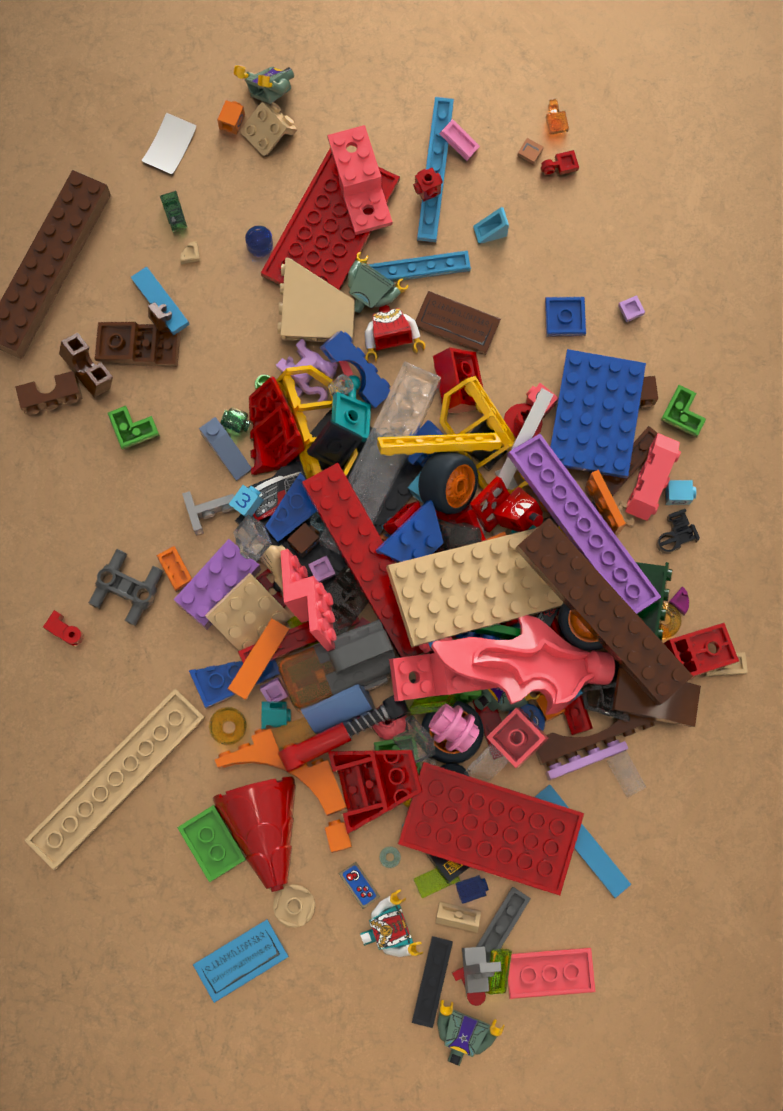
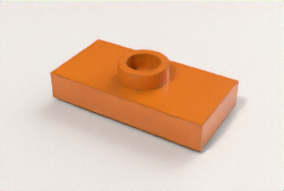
(174, 568)

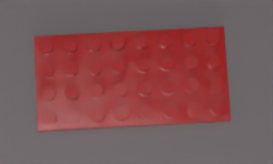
(321, 229)
(491, 828)

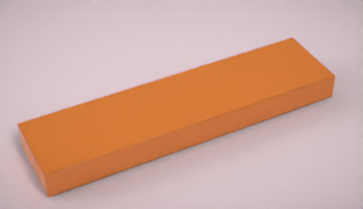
(258, 659)

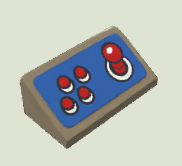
(359, 885)

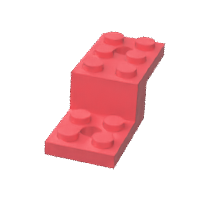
(360, 179)
(308, 599)
(431, 678)

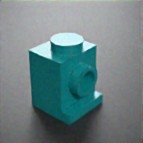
(274, 714)

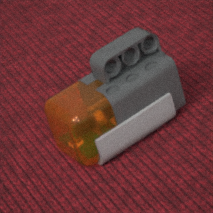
(358, 658)

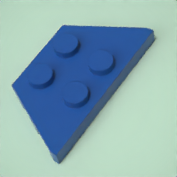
(415, 537)

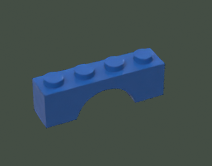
(372, 388)

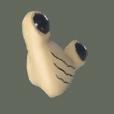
(272, 561)

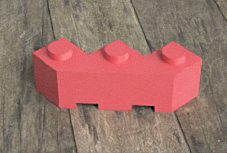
(653, 477)

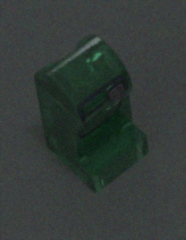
(173, 211)

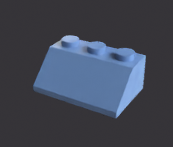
(339, 708)

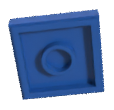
(565, 316)

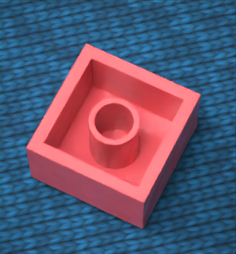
(517, 737)

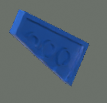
(214, 680)

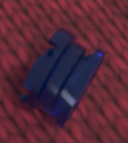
(259, 241)

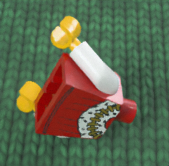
(389, 330)

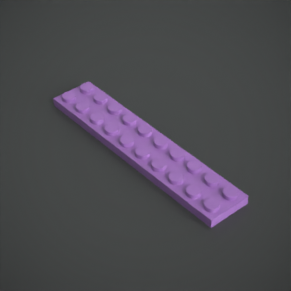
(582, 522)

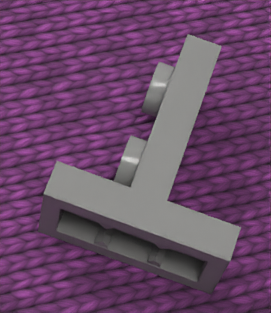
(205, 509)
(477, 969)

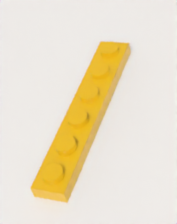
(438, 443)

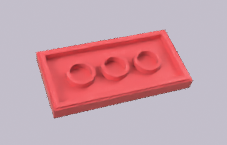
(551, 973)

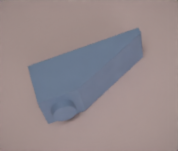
(225, 448)

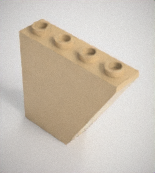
(312, 306)

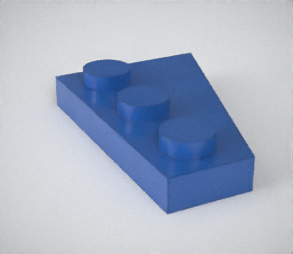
(291, 511)

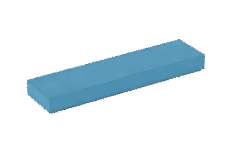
(155, 293)

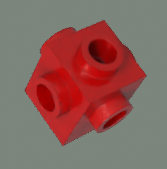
(427, 184)

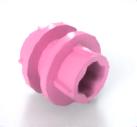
(450, 725)

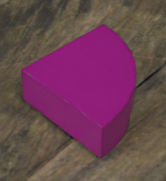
(680, 601)

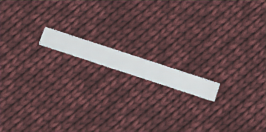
(526, 433)

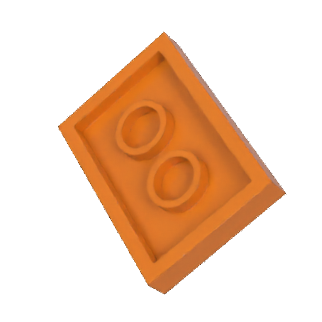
(604, 502)

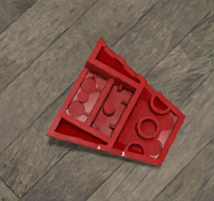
(274, 429)
(374, 782)

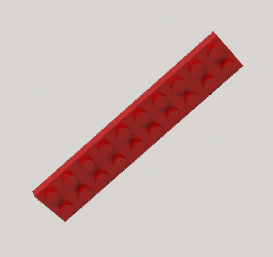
(357, 542)

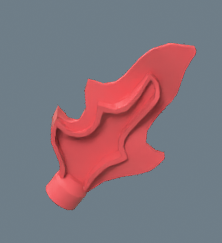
(528, 663)

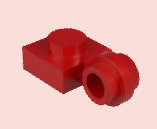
(565, 162)

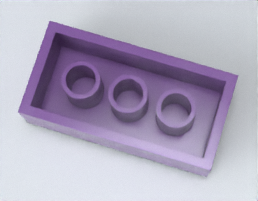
(215, 582)

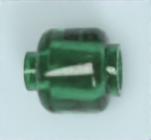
(235, 421)

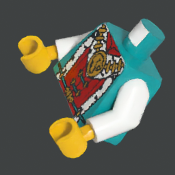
(390, 929)

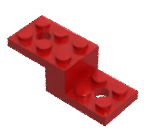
(694, 653)

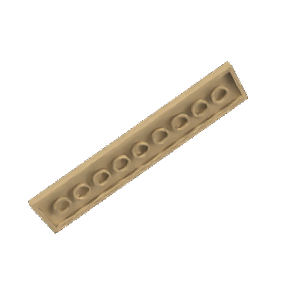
(114, 779)

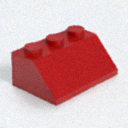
(454, 367)

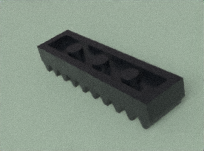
(432, 982)

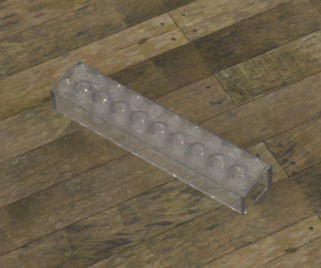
(400, 416)

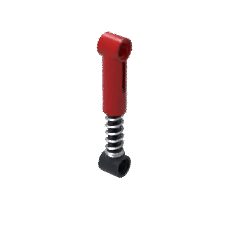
(340, 734)

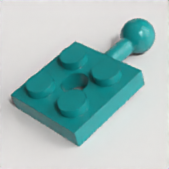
(359, 411)

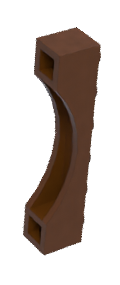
(560, 746)

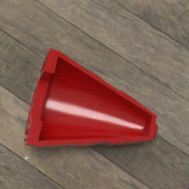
(262, 826)

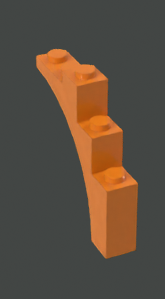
(265, 752)

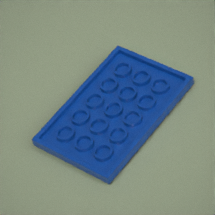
(597, 413)

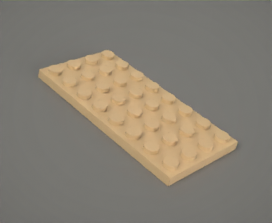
(468, 589)

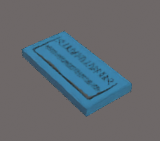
(240, 960)

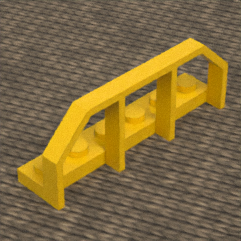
(287, 384)
(491, 414)

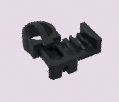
(681, 532)

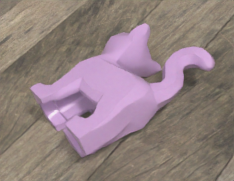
(309, 358)

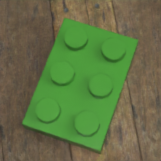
(211, 843)

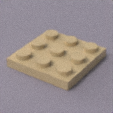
(246, 613)

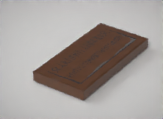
(457, 322)

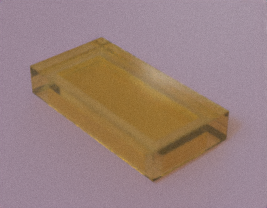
(293, 732)

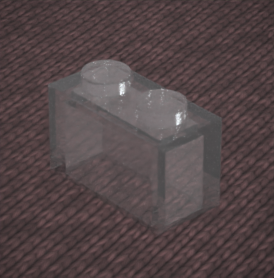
(252, 538)

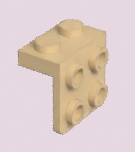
(267, 127)

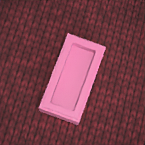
(459, 140)

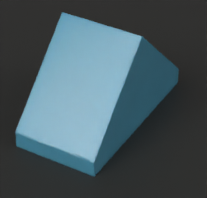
(492, 227)

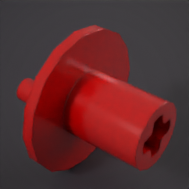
(516, 417)

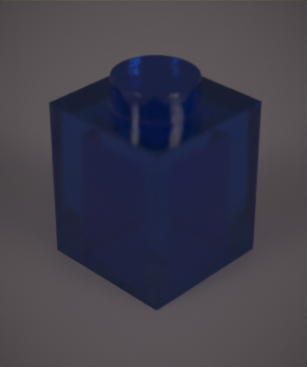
(471, 889)

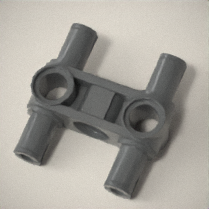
(125, 587)

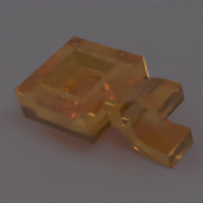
(556, 120)

